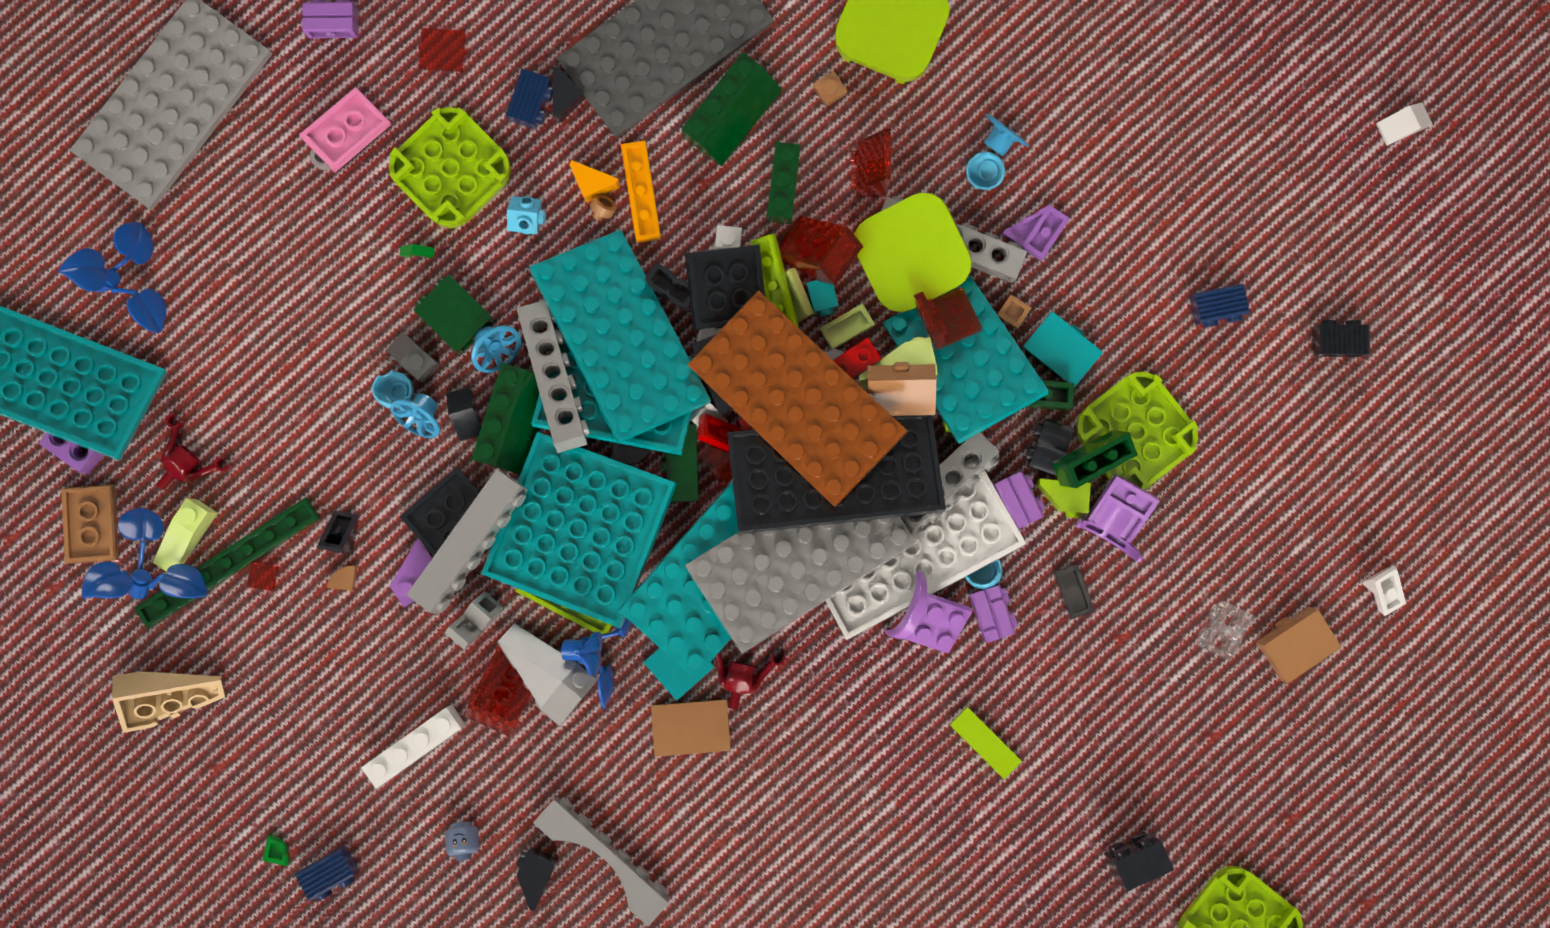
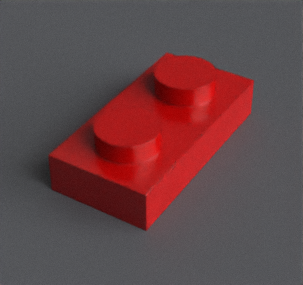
(715, 431)

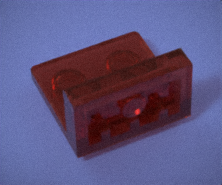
(947, 317)

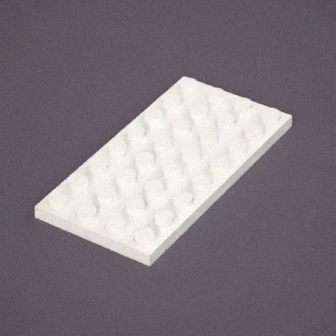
(953, 547)

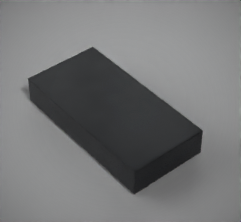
(1073, 591)

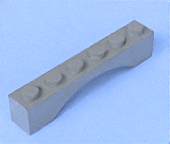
(564, 824)

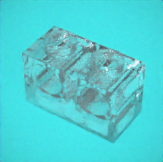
(1230, 634)

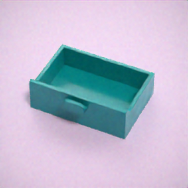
(1062, 349)

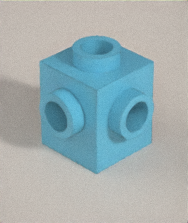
(525, 215)

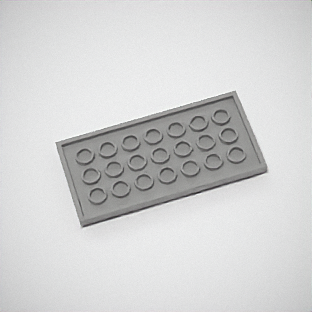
(171, 102)
(779, 575)

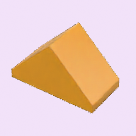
(593, 181)

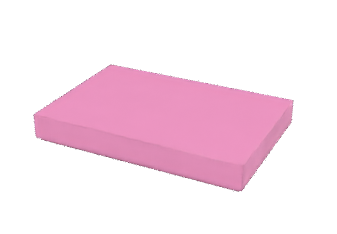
(345, 129)

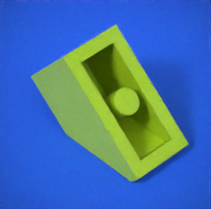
(1066, 499)

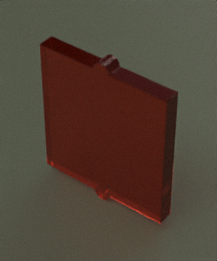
(442, 49)

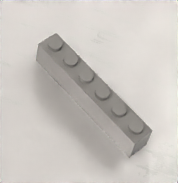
(467, 542)

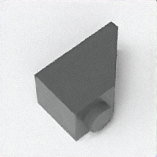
(413, 357)

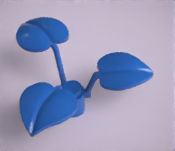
(88, 272)
(108, 581)
(588, 653)

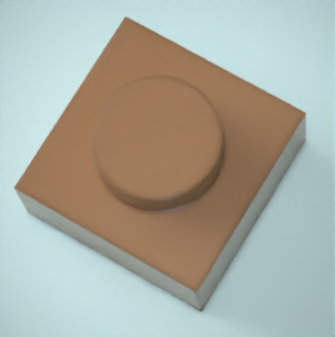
(830, 89)
(1013, 312)

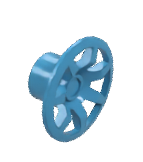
(1001, 137)
(492, 344)
(419, 412)

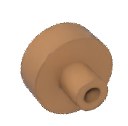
(602, 207)

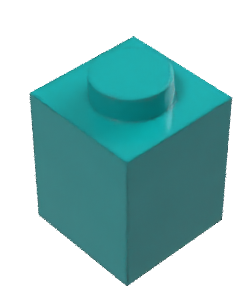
(822, 298)

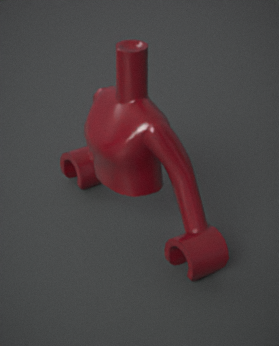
(181, 461)
(740, 677)

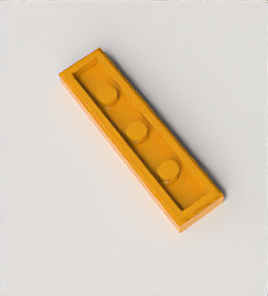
(640, 191)

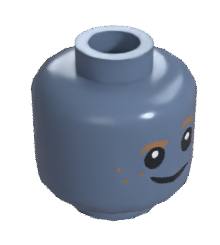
(462, 840)

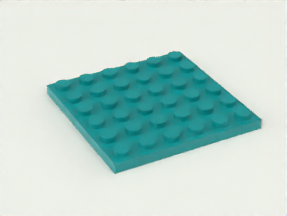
(580, 530)

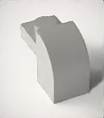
(474, 620)

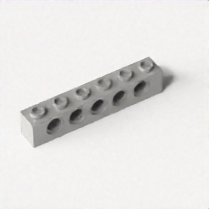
(982, 260)
(564, 435)
(976, 447)

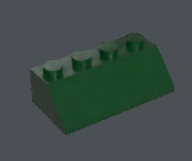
(731, 109)
(507, 425)

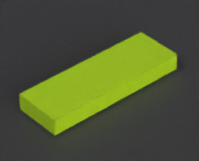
(985, 742)

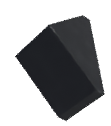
(566, 95)
(464, 413)
(339, 533)

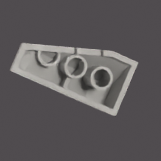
(553, 682)

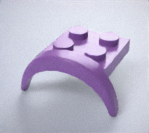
(1120, 514)
(931, 619)

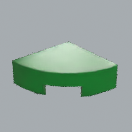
(417, 250)
(276, 851)

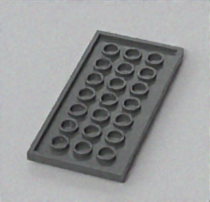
(657, 52)

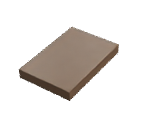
(90, 524)
(690, 727)

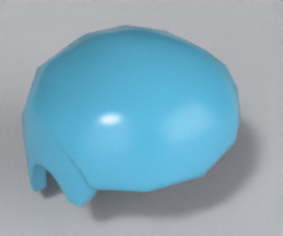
(985, 170)
(392, 387)
(987, 576)

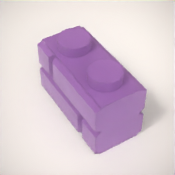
(330, 19)
(1019, 499)
(992, 613)

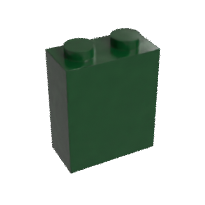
(453, 314)

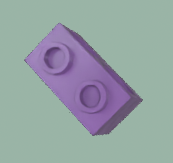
(71, 453)

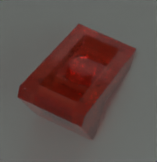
(718, 463)

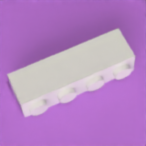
(413, 746)

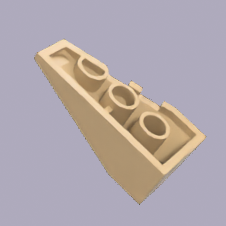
(151, 696)

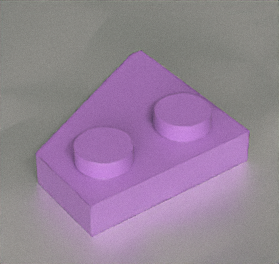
(1038, 231)
(410, 571)

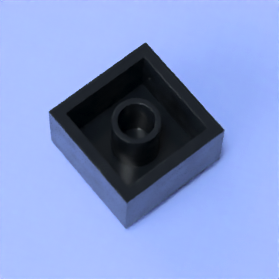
(1138, 860)

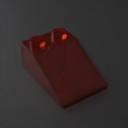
(872, 165)
(820, 249)
(499, 696)

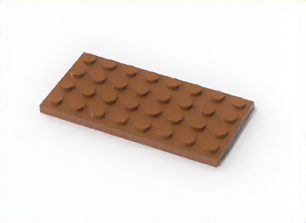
(797, 398)

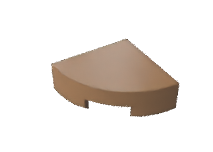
(343, 578)

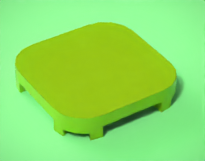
(891, 35)
(450, 167)
(913, 251)
(1155, 422)
(1239, 901)

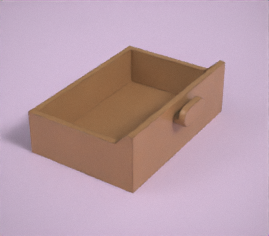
(904, 388)
(1298, 644)

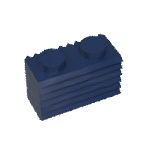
(530, 99)
(1219, 304)
(326, 873)

